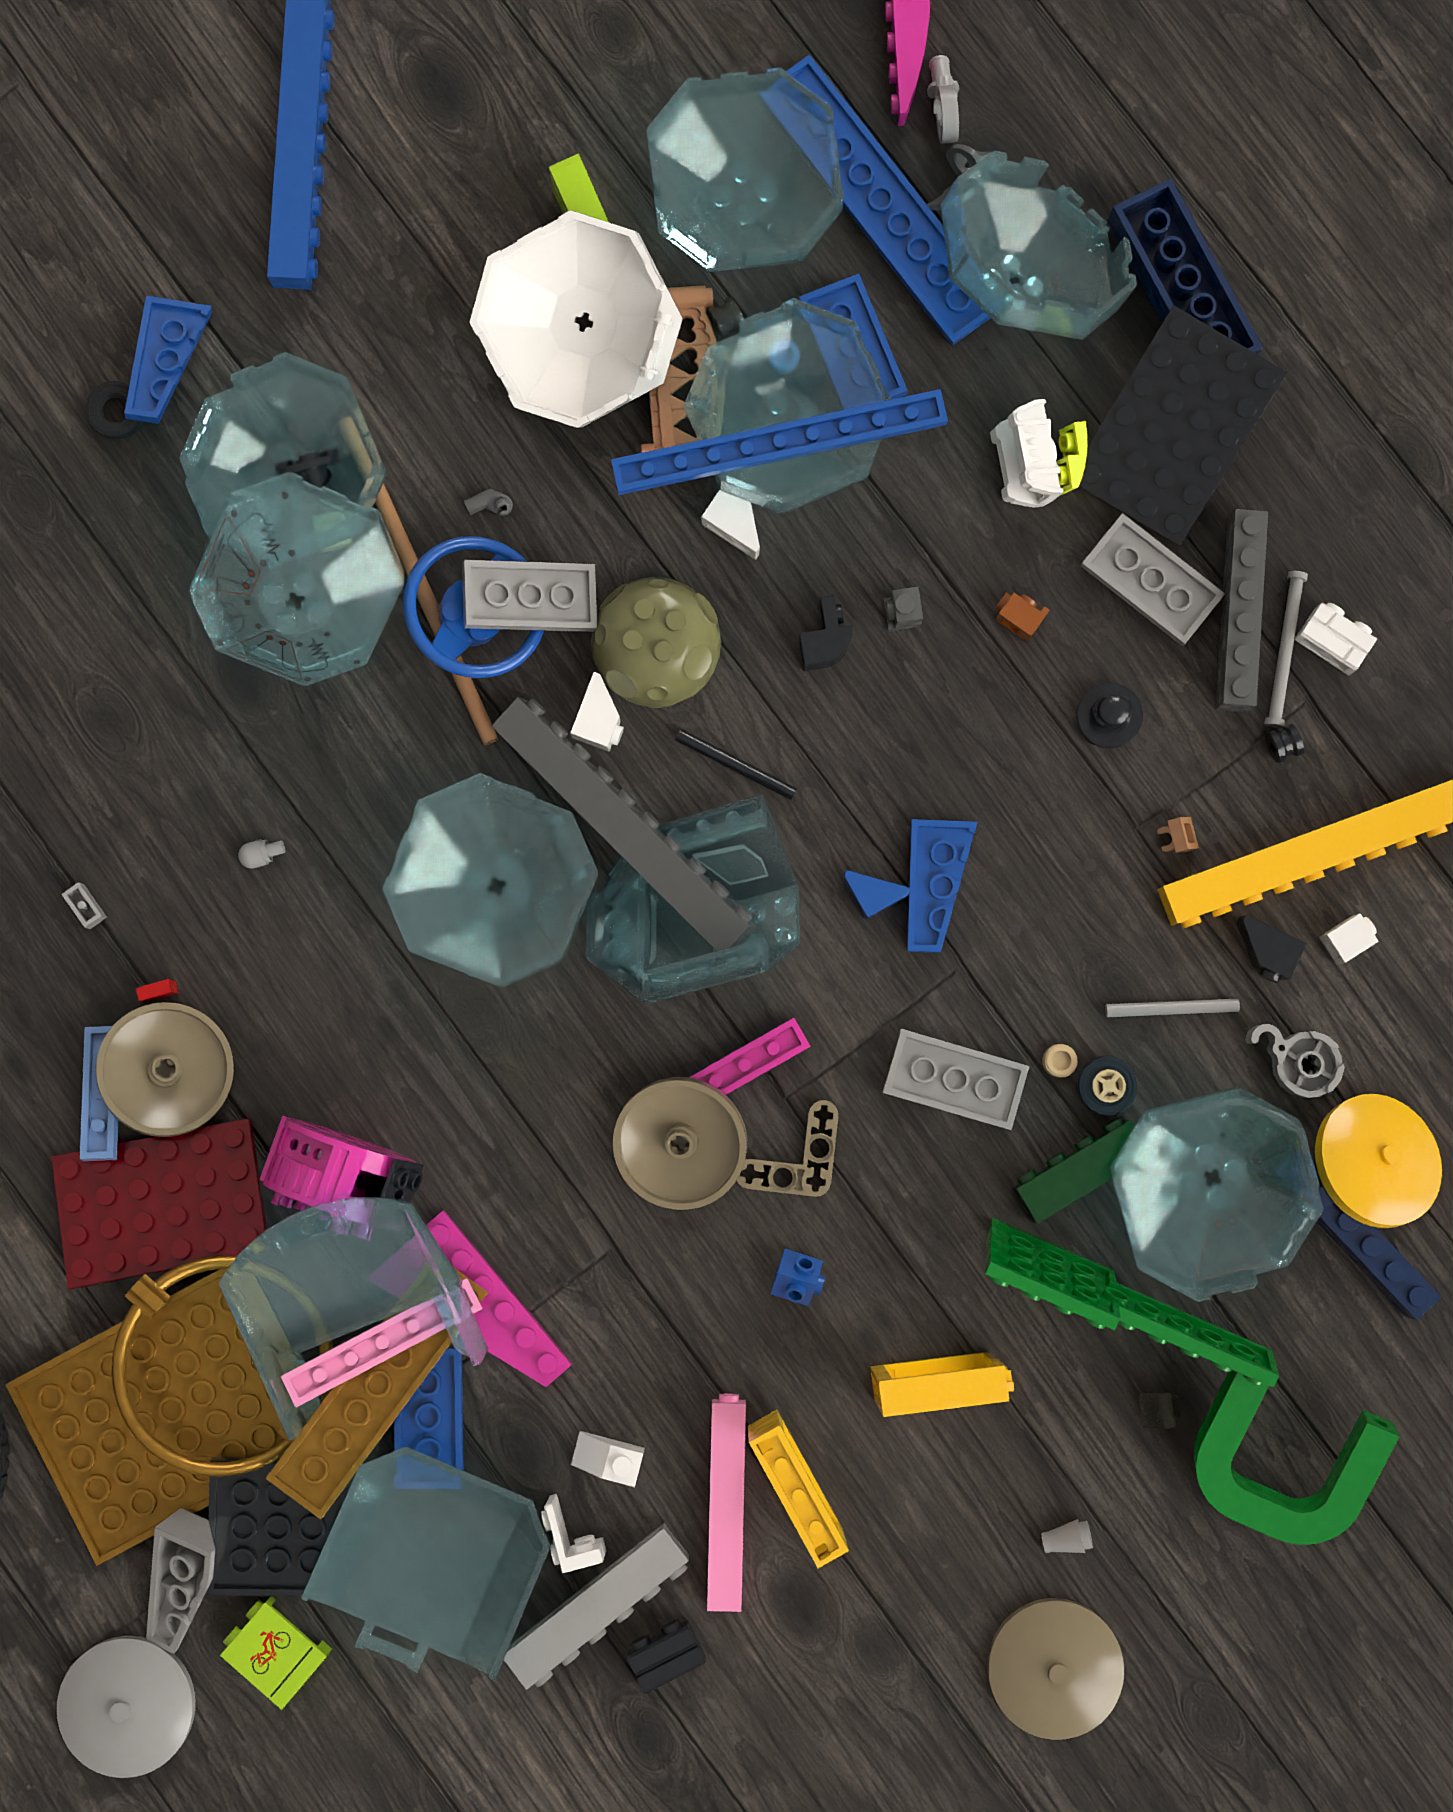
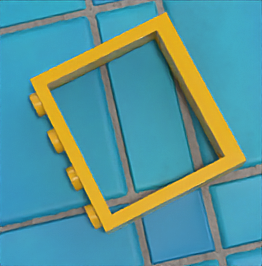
(940, 1383)
(797, 1488)

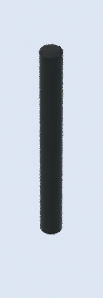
(735, 764)

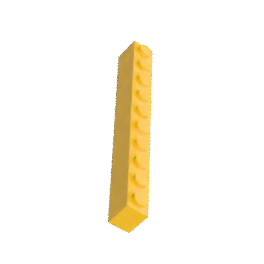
(1309, 855)

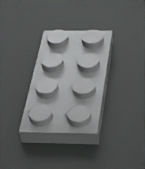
(1152, 579)
(529, 595)
(955, 1079)

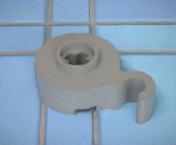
(1288, 1055)

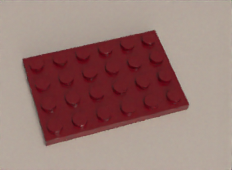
(159, 1204)

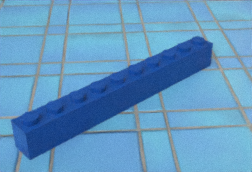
(300, 144)

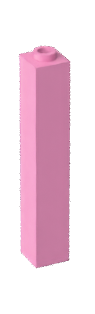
(726, 1503)

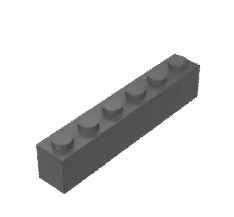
(1241, 611)

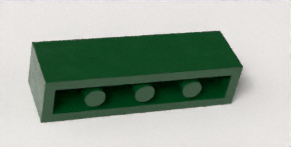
(1072, 1175)

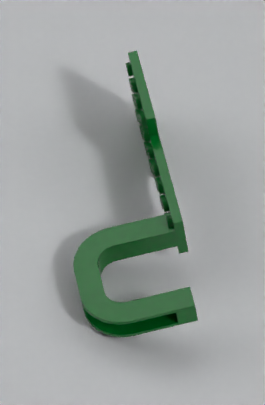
(1092, 1292)

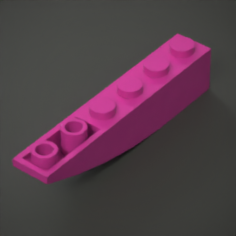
(907, 43)

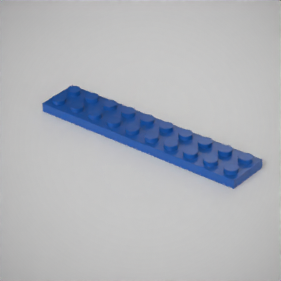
(893, 214)

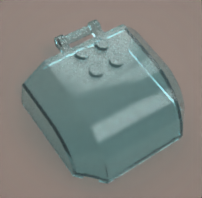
(431, 1560)

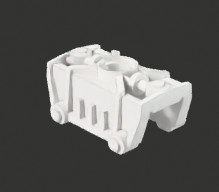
(1027, 456)

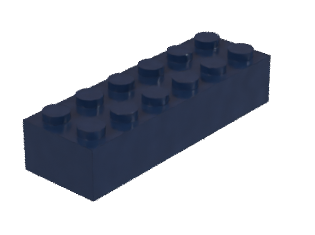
(1177, 263)

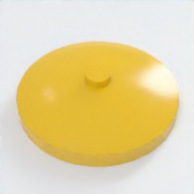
(1378, 1161)

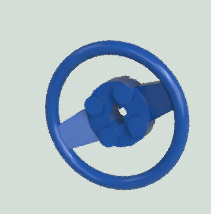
(452, 637)

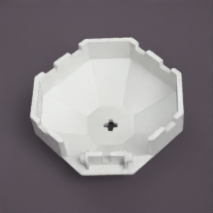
(530, 312)

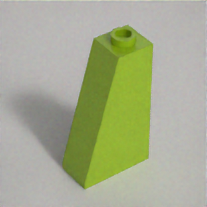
(574, 189)

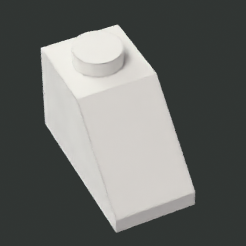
(733, 521)
(597, 717)
(608, 1458)

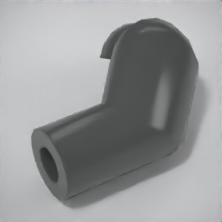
(490, 500)

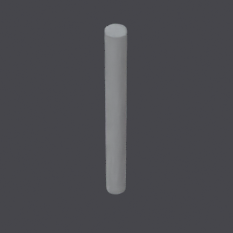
(1172, 1007)

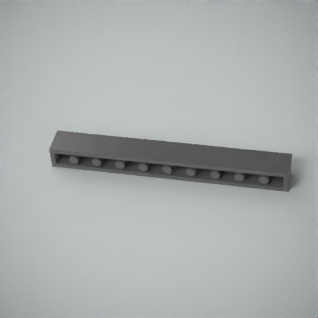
(623, 826)

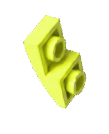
(1074, 448)

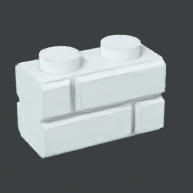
(1336, 637)

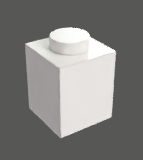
(1349, 938)

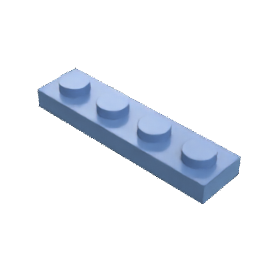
(98, 1124)

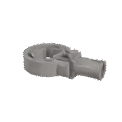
(945, 103)

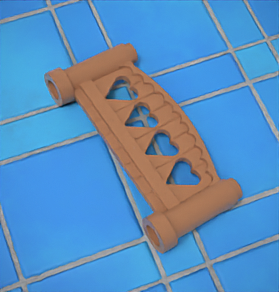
(665, 408)

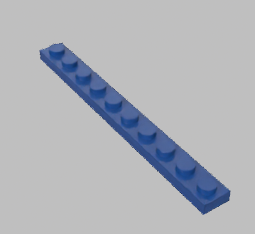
(779, 442)

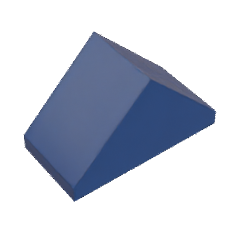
(872, 893)

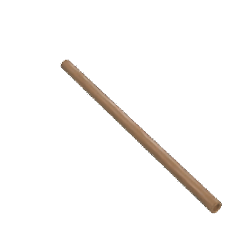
(430, 608)

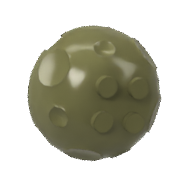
(656, 642)

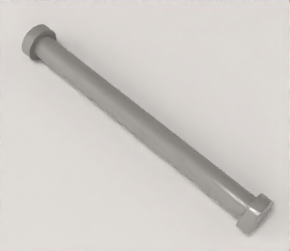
(1286, 647)

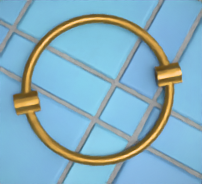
(149, 1298)

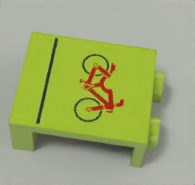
(273, 1653)

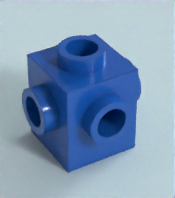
(798, 1277)

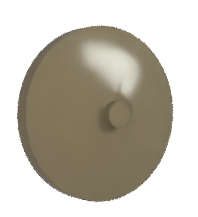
(164, 1069)
(680, 1143)
(1055, 1668)

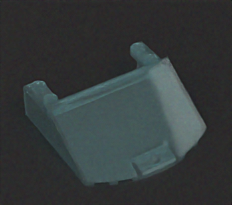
(335, 1274)

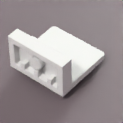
(586, 1550)

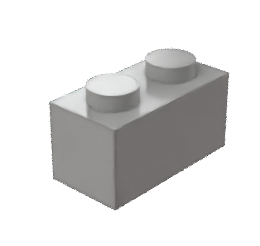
(84, 905)

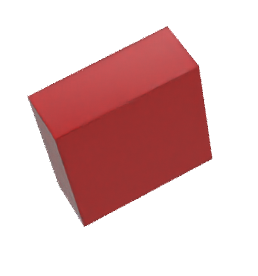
(157, 990)

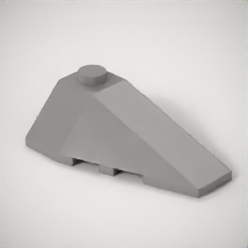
(179, 1576)

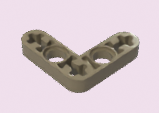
(800, 1171)

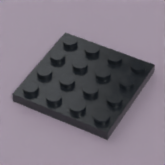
(263, 1535)

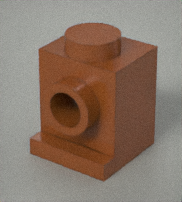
(1020, 615)

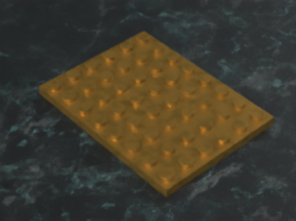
(190, 1391)

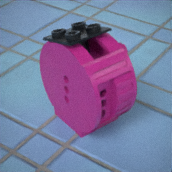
(327, 1165)

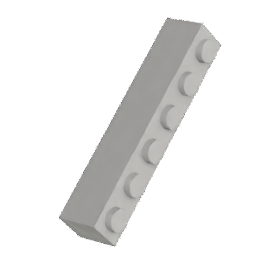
(596, 1606)

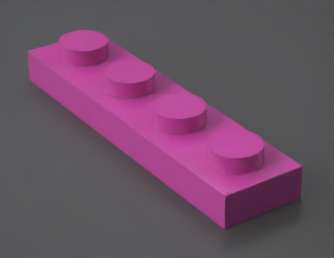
(755, 1058)

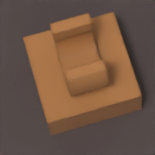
(1182, 835)

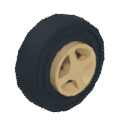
(1122, 1084)

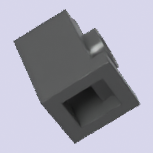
(903, 609)

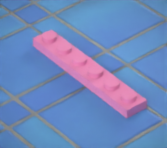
(368, 1349)

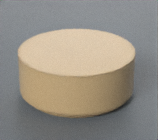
(1059, 1060)

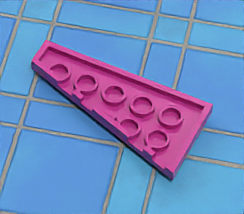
(503, 1320)

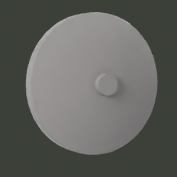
(125, 1707)

